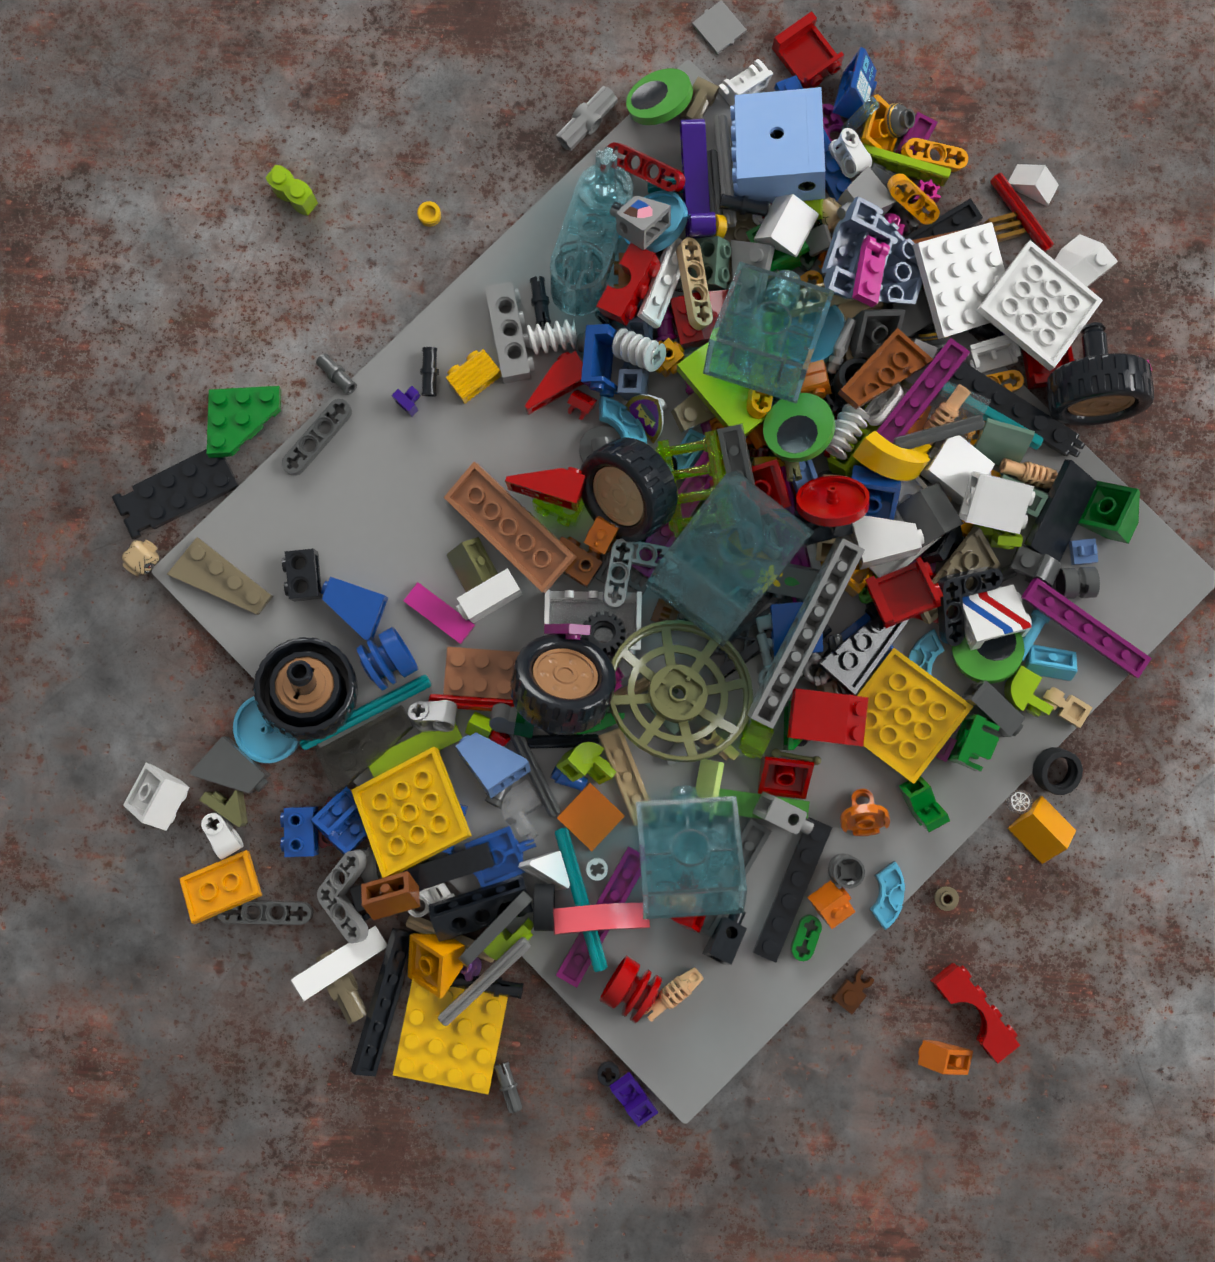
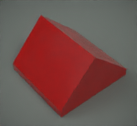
(785, 777)

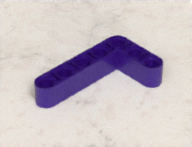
(700, 220)

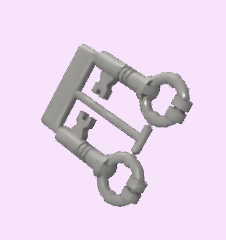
(765, 643)

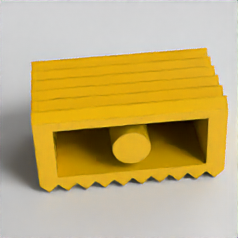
(473, 375)

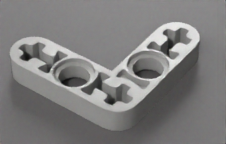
(631, 557)
(332, 896)

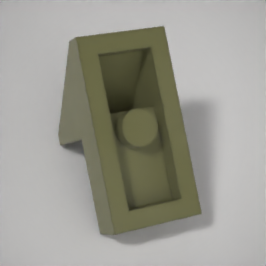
(233, 810)

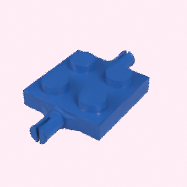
(506, 854)

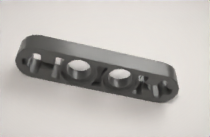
(321, 440)
(265, 913)
(495, 928)

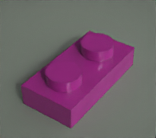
(572, 631)

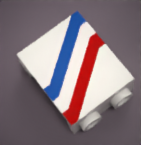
(994, 615)

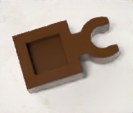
(850, 994)

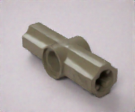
(346, 994)

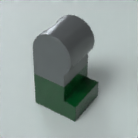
(509, 721)

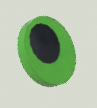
(659, 96)
(799, 429)
(991, 662)

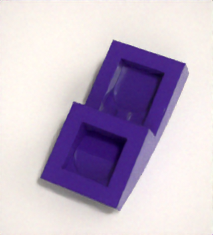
(633, 1099)

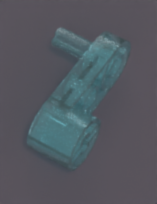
(585, 255)

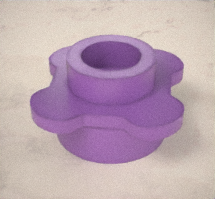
(472, 970)

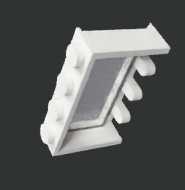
(577, 606)

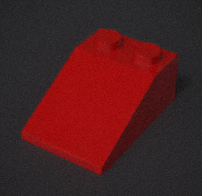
(686, 334)
(770, 480)
(553, 486)
(827, 717)

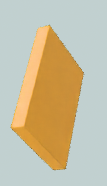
(220, 887)

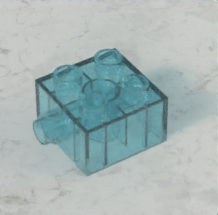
(767, 331)
(690, 855)

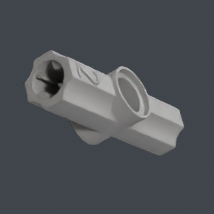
(587, 118)

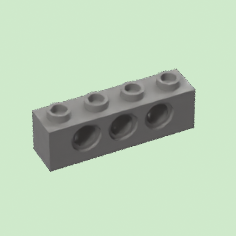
(497, 297)

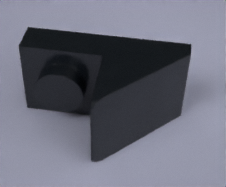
(943, 547)

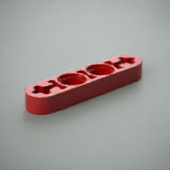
(646, 163)

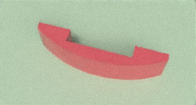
(599, 917)

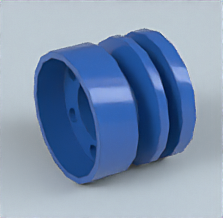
(387, 658)

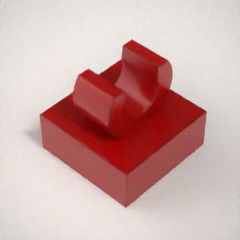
(581, 401)

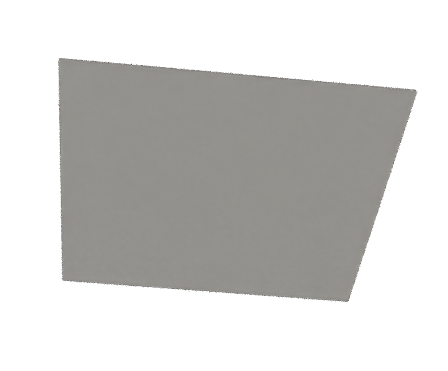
(383, 525)

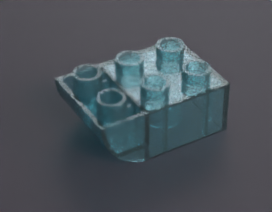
(728, 557)

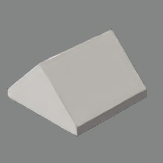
(787, 224)

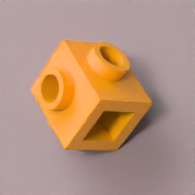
(676, 352)

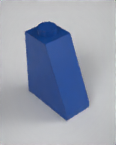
(355, 605)

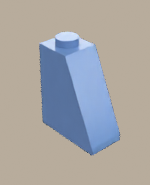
(491, 763)

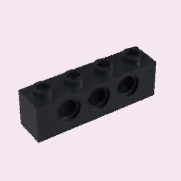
(467, 907)

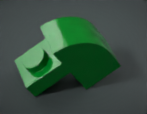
(923, 804)

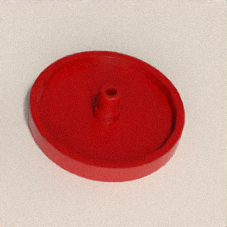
(832, 501)

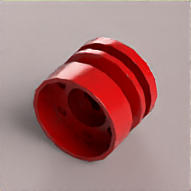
(631, 989)

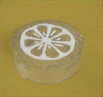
(1019, 801)

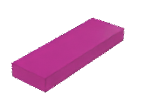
(439, 613)

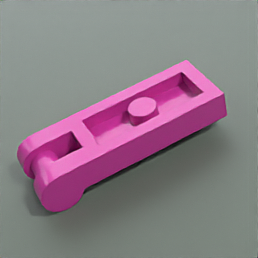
(870, 271)

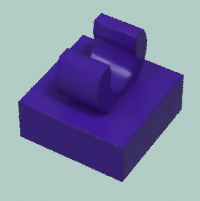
(407, 400)

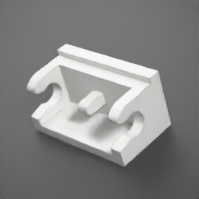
(747, 82)
(993, 354)

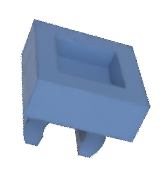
(1083, 551)

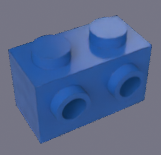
(299, 832)

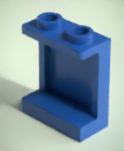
(599, 359)

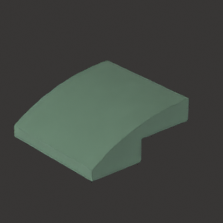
(1003, 440)

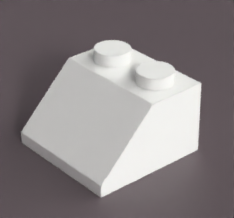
(156, 797)

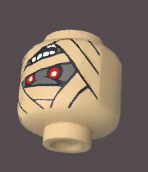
(830, 214)
(140, 557)

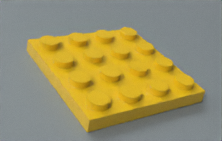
(909, 715)
(410, 813)
(452, 1054)

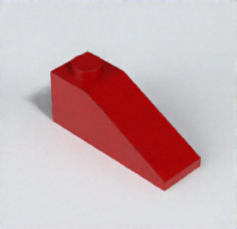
(560, 380)

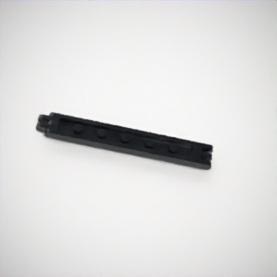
(1014, 407)

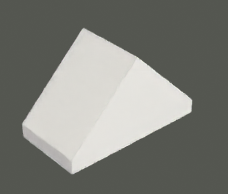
(1034, 182)
(548, 869)

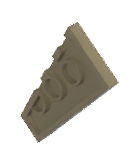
(971, 554)

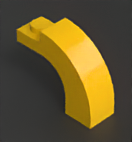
(891, 460)

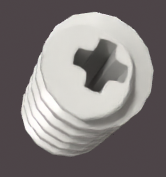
(552, 336)
(638, 350)
(845, 427)

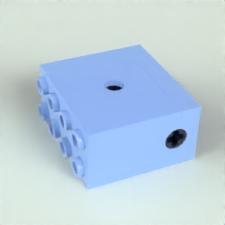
(778, 145)

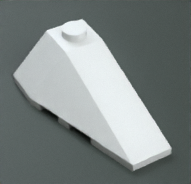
(1086, 259)

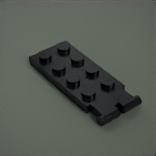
(175, 492)

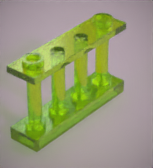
(714, 468)

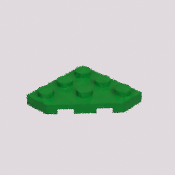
(238, 416)

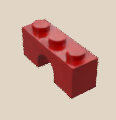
(623, 302)

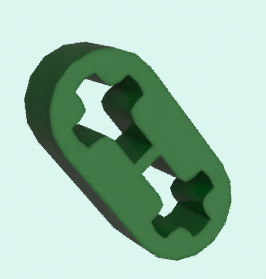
(812, 938)

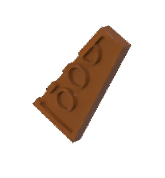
(887, 367)

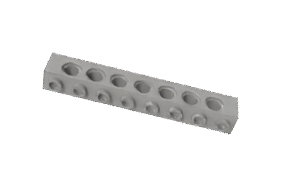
(805, 632)

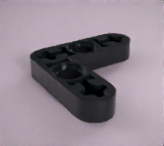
(958, 591)

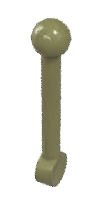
(777, 753)

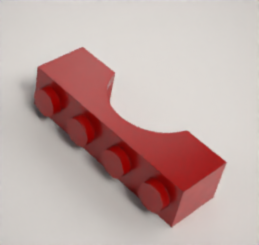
(993, 1035)

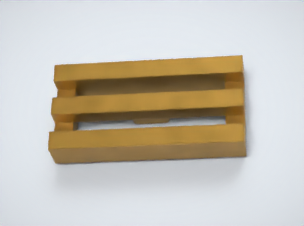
(1017, 232)

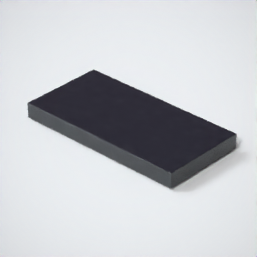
(1061, 511)

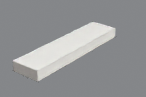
(661, 287)
(337, 964)

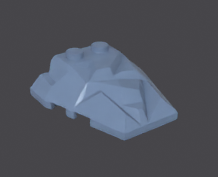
(901, 273)

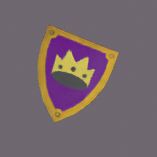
(649, 412)

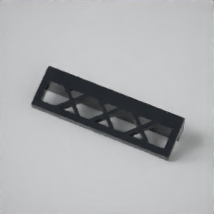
(749, 651)

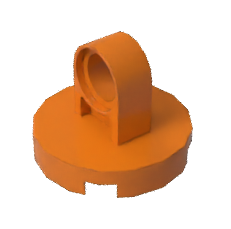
(864, 818)

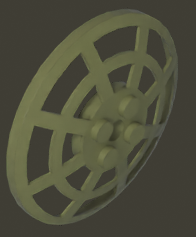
(692, 685)

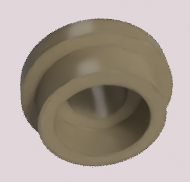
(939, 895)

